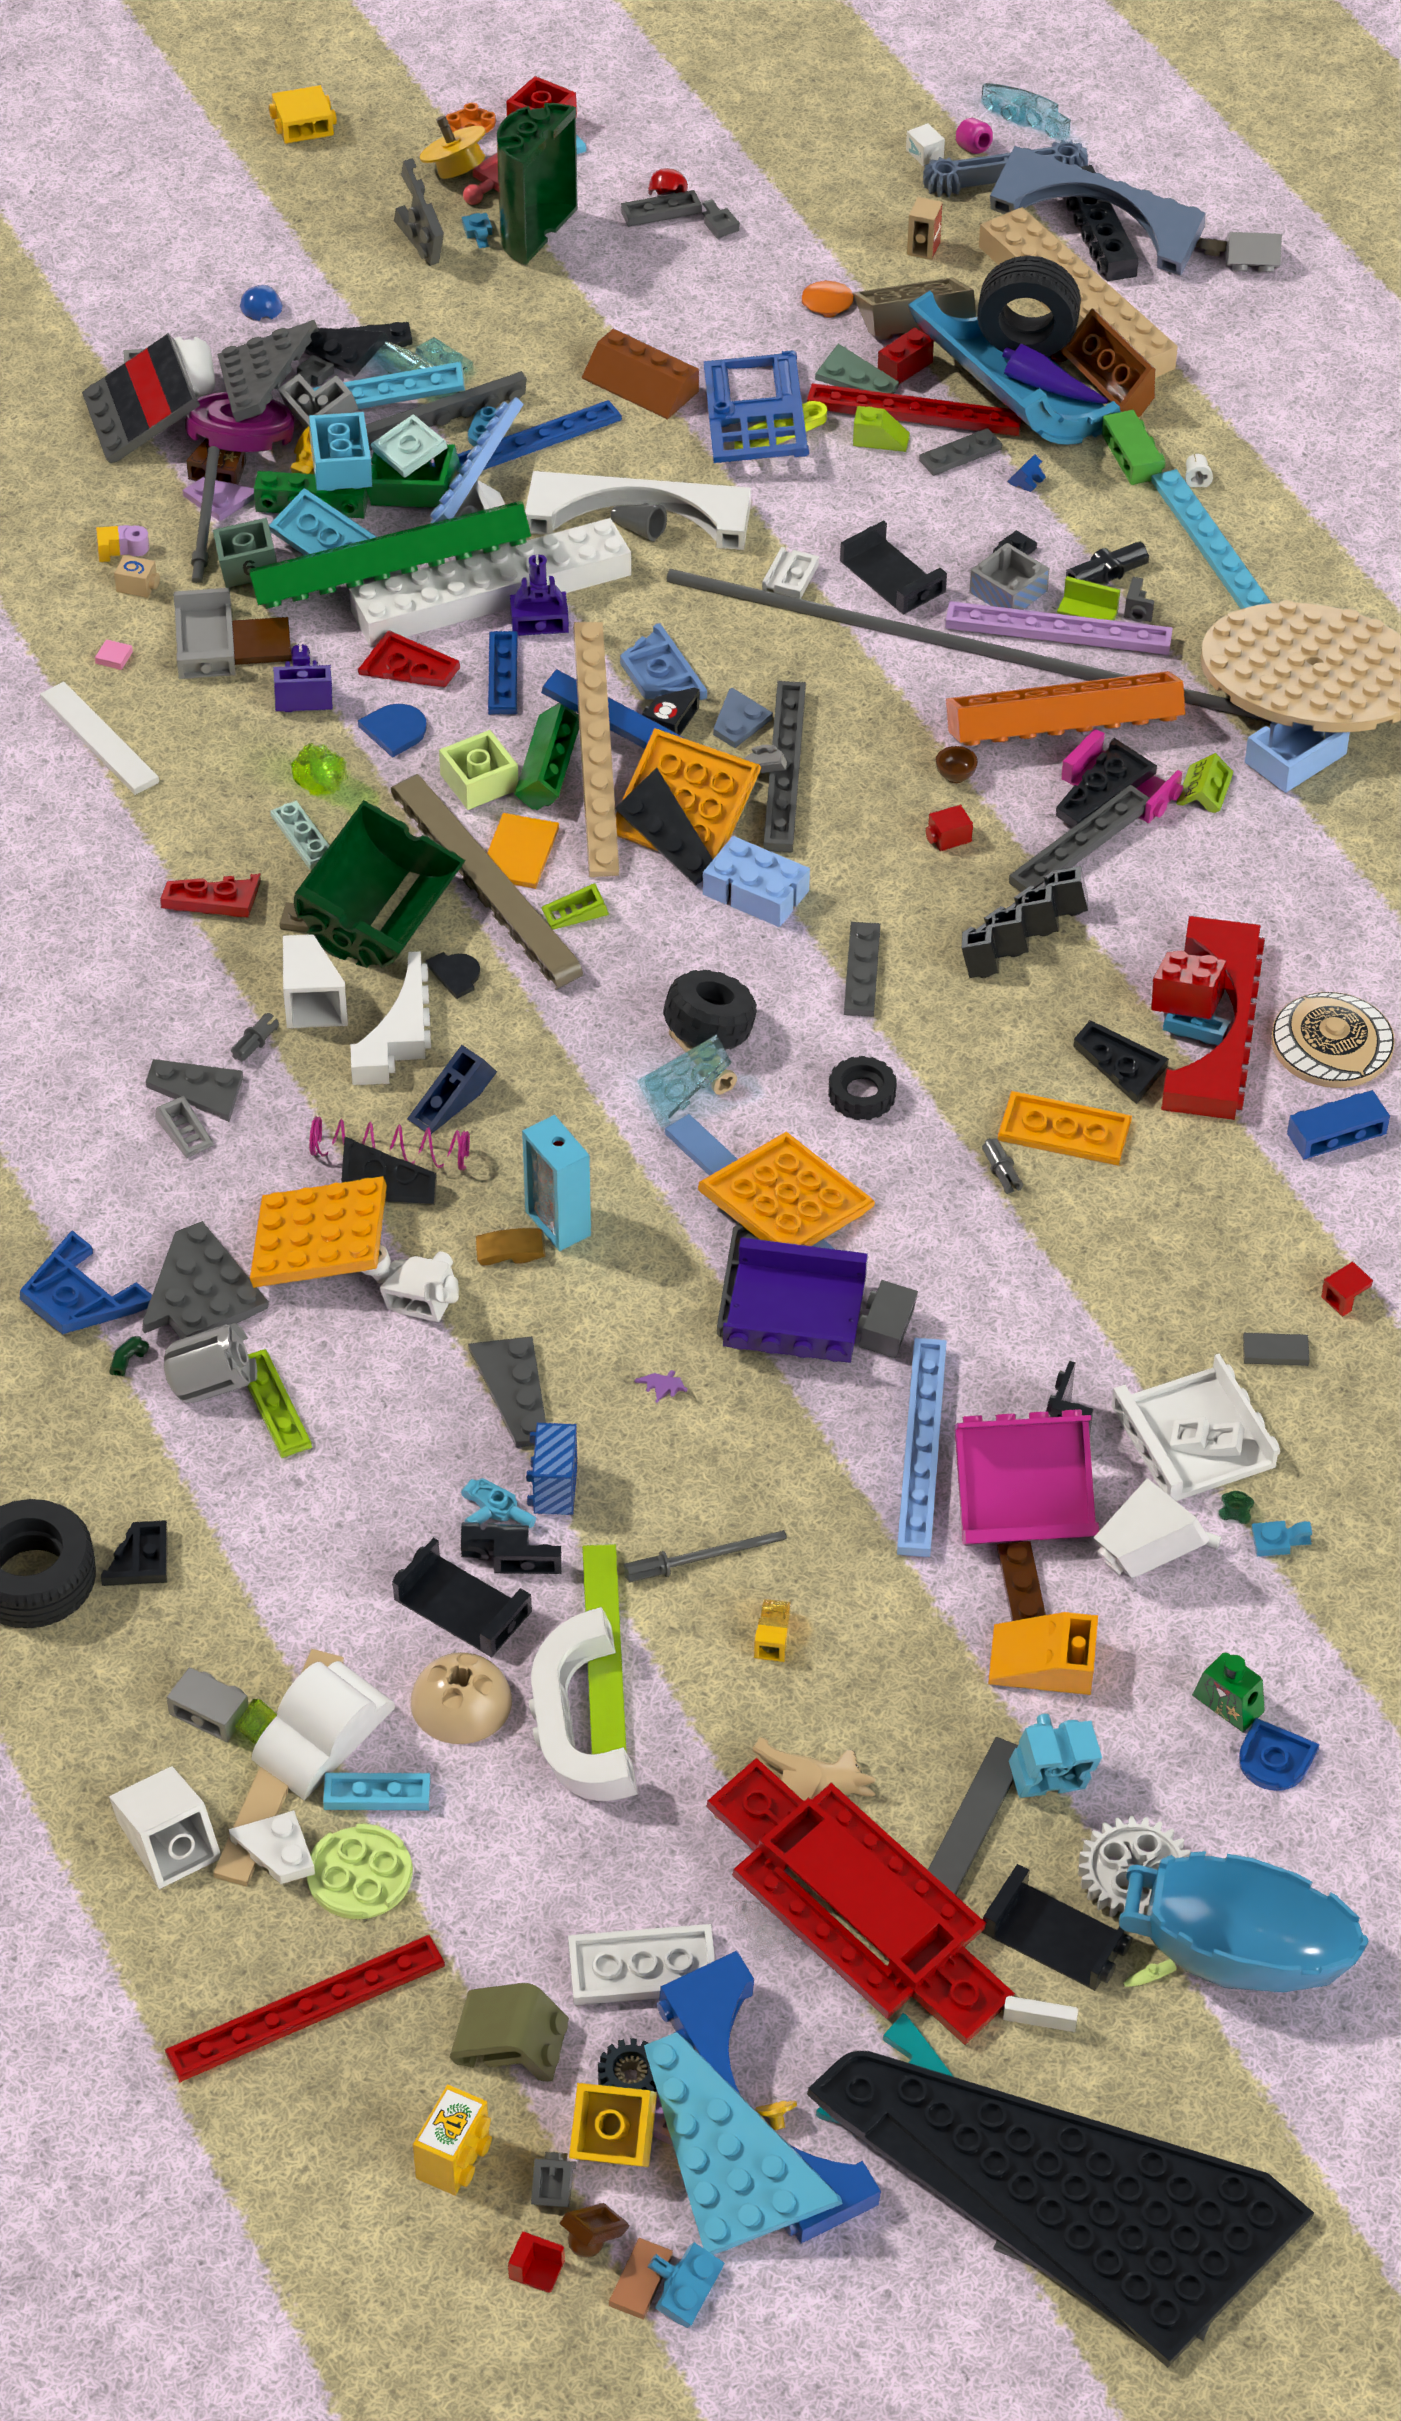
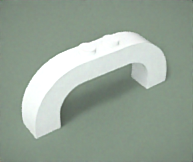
(564, 1651)

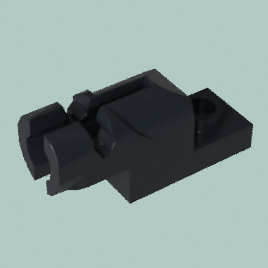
(509, 1549)

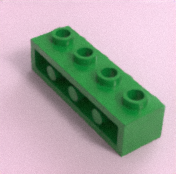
(284, 487)
(548, 757)

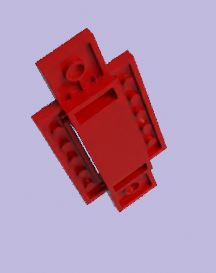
(873, 1888)

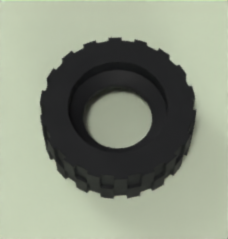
(862, 1107)

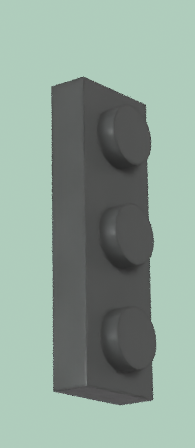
(661, 208)
(960, 452)

